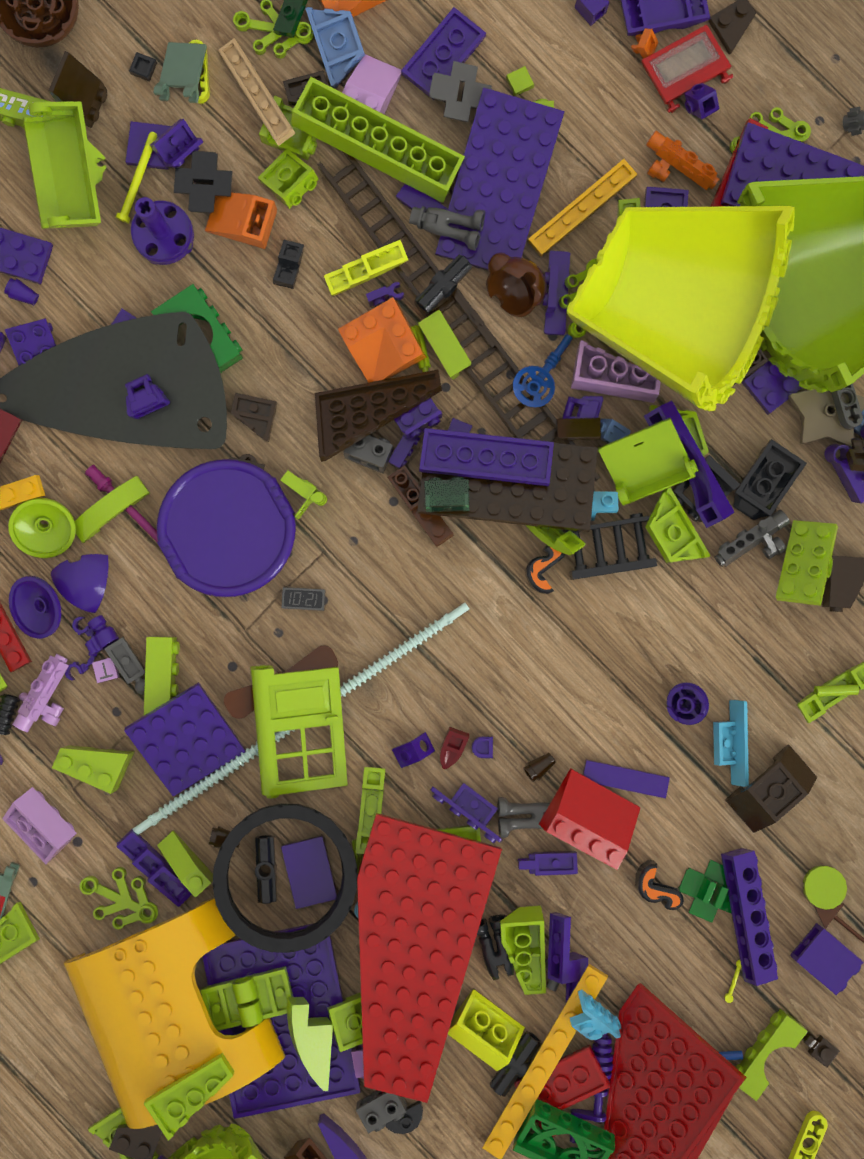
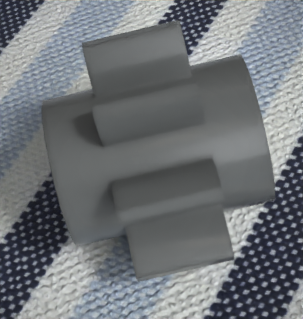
(854, 121)

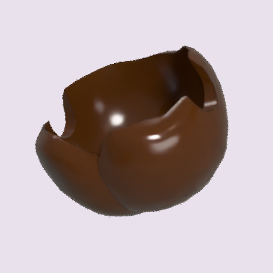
(515, 283)

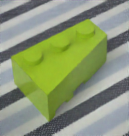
(94, 766)

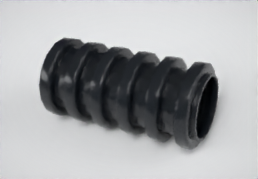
(7, 710)

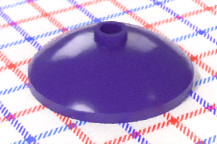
(35, 607)

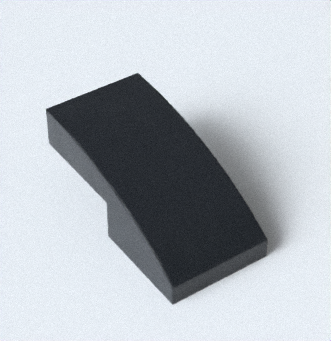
(289, 264)

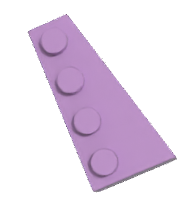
(612, 375)

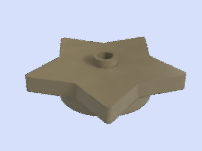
(817, 422)

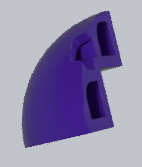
(82, 581)

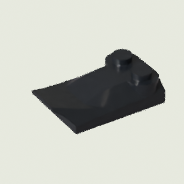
(767, 481)

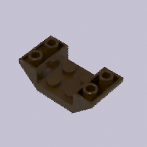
(773, 791)

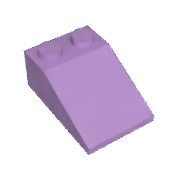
(373, 83)

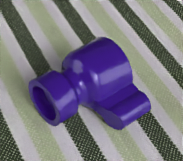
(103, 635)

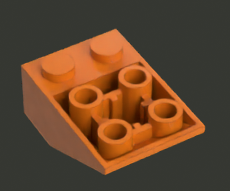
(243, 218)

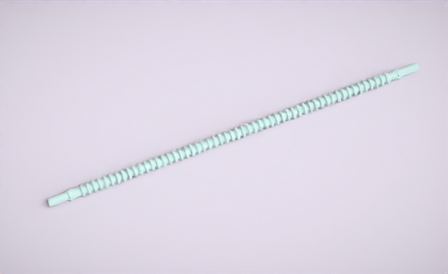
(347, 687)

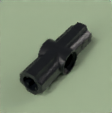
(443, 283)
(265, 882)
(518, 1065)

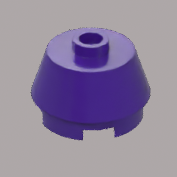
(687, 703)

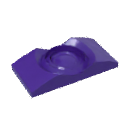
(662, 14)

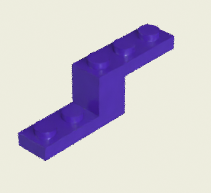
(563, 965)

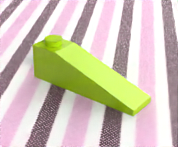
(525, 944)

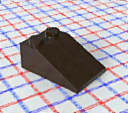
(77, 83)

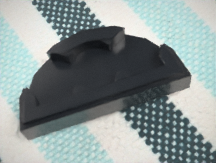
(409, 1121)

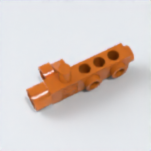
(684, 161)

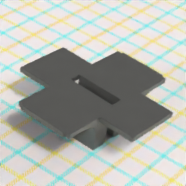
(446, 89)

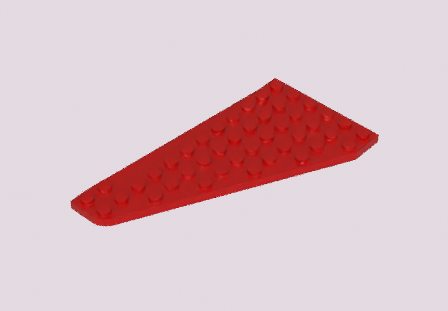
(664, 1084)

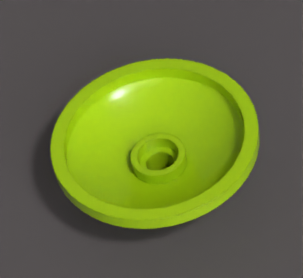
(41, 539)

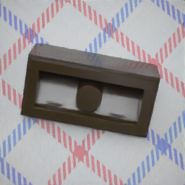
(579, 429)

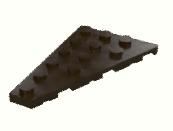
(358, 410)

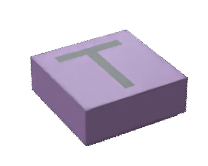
(105, 670)

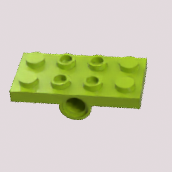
(807, 562)
(248, 999)

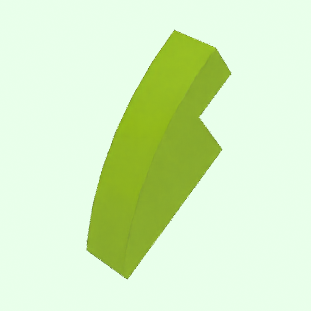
(311, 1040)

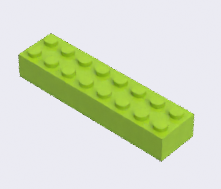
(376, 139)

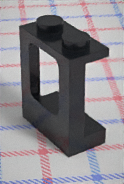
(724, 479)

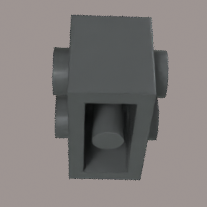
(370, 453)
(380, 1109)

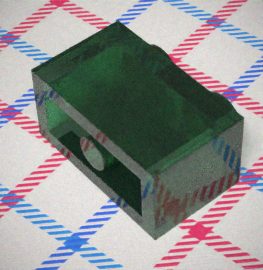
(447, 494)

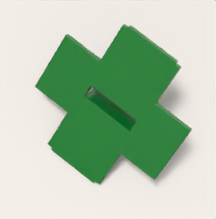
(706, 893)

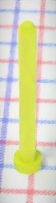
(123, 215)

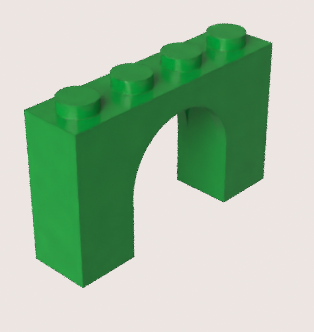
(194, 303)

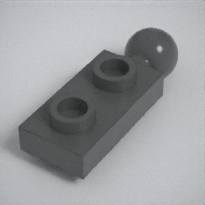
(127, 663)

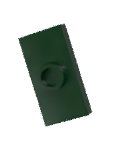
(289, 17)

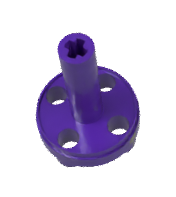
(161, 231)

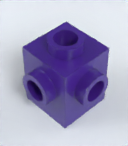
(701, 101)

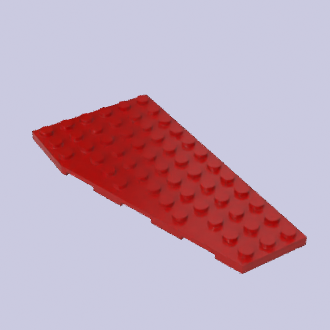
(416, 935)

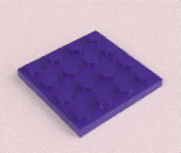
(185, 739)

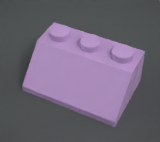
(39, 825)

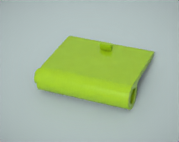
(649, 466)

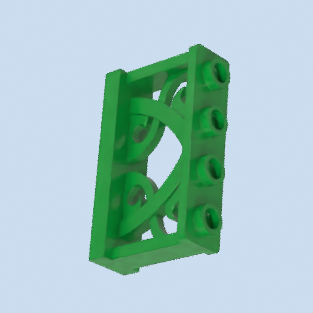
(556, 1123)

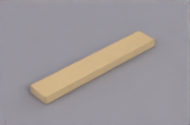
(256, 92)

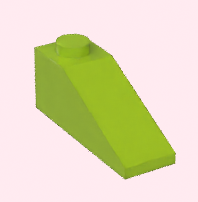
(185, 864)

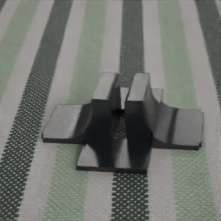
(207, 179)

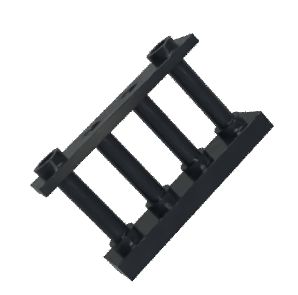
(622, 564)

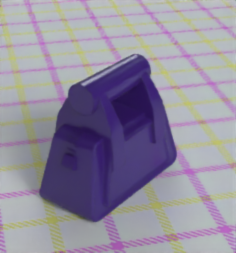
(145, 400)
(588, 407)

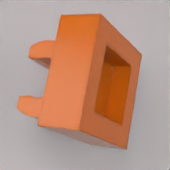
(646, 43)

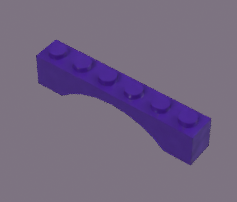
(709, 497)

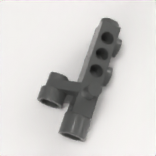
(749, 539)

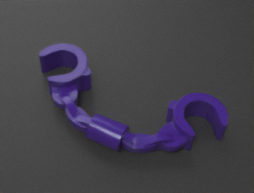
(83, 667)

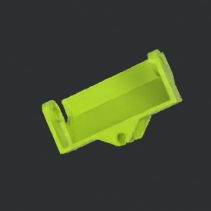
(63, 165)

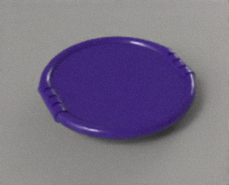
(226, 528)

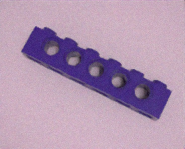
(751, 930)

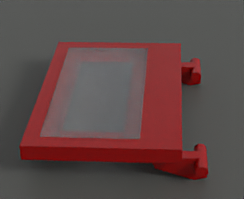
(686, 63)

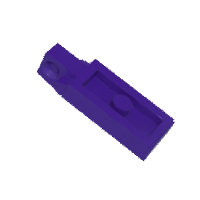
(550, 863)

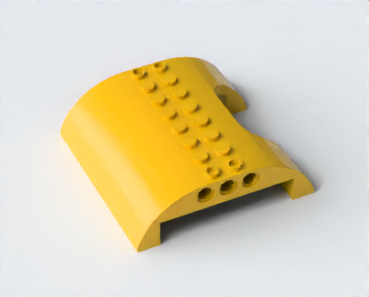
(152, 1017)

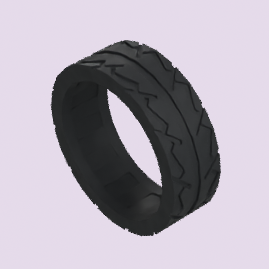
(284, 941)

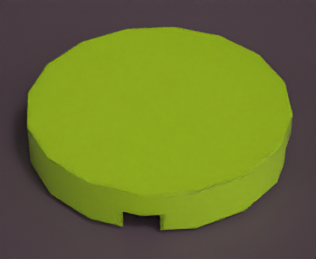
(824, 887)

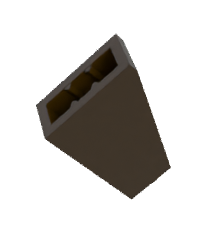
(843, 583)

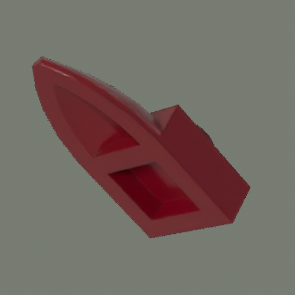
(453, 747)

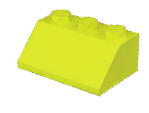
(486, 1030)

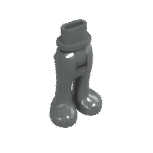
(437, 220)
(506, 808)

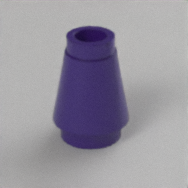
(19, 291)

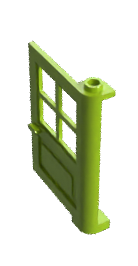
(293, 703)

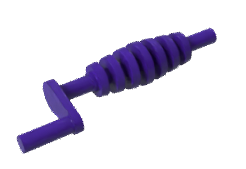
(602, 1051)

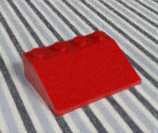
(591, 819)

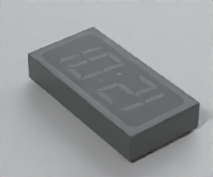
(303, 598)

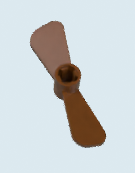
(241, 702)

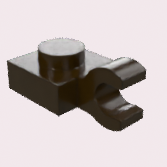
(855, 455)
(821, 1049)

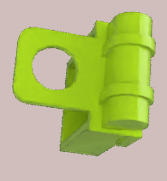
(306, 490)

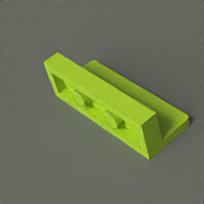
(445, 344)

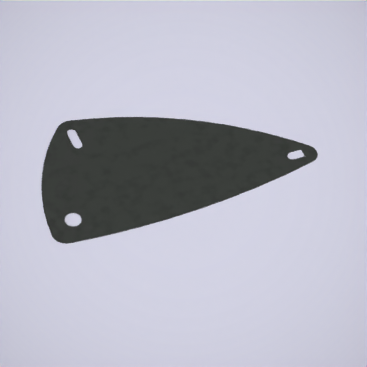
(84, 379)

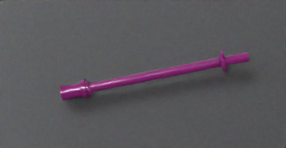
(105, 484)

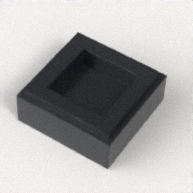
(143, 66)

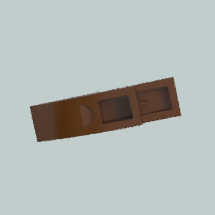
(409, 492)

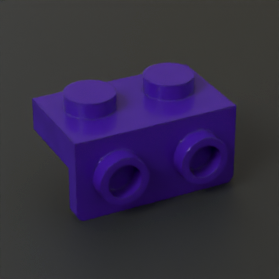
(176, 144)

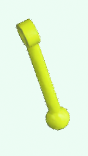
(728, 996)

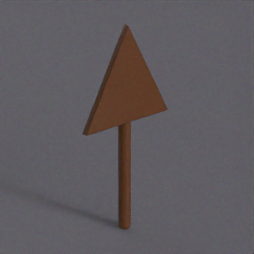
(828, 915)

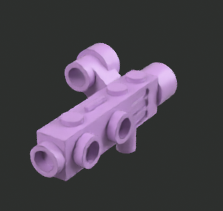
(41, 690)

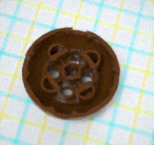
(33, 30)

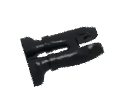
(490, 956)

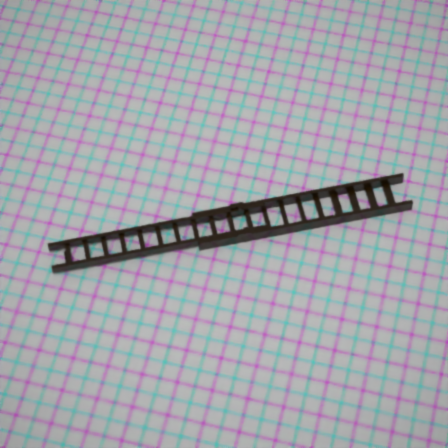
(456, 297)

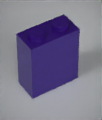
(827, 959)

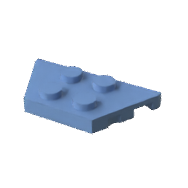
(336, 41)

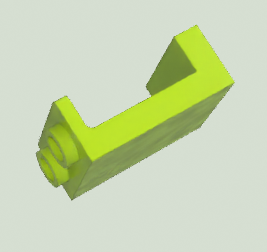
(299, 144)

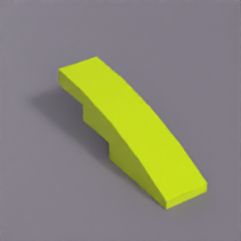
(366, 268)

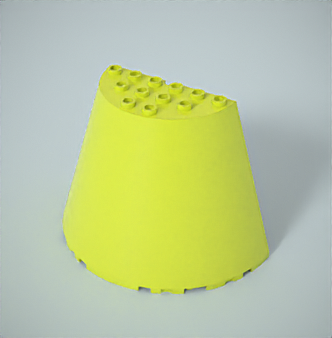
(688, 292)

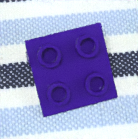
(30, 339)

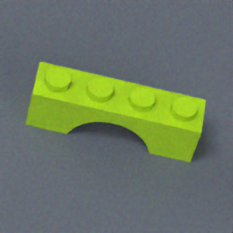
(781, 1032)

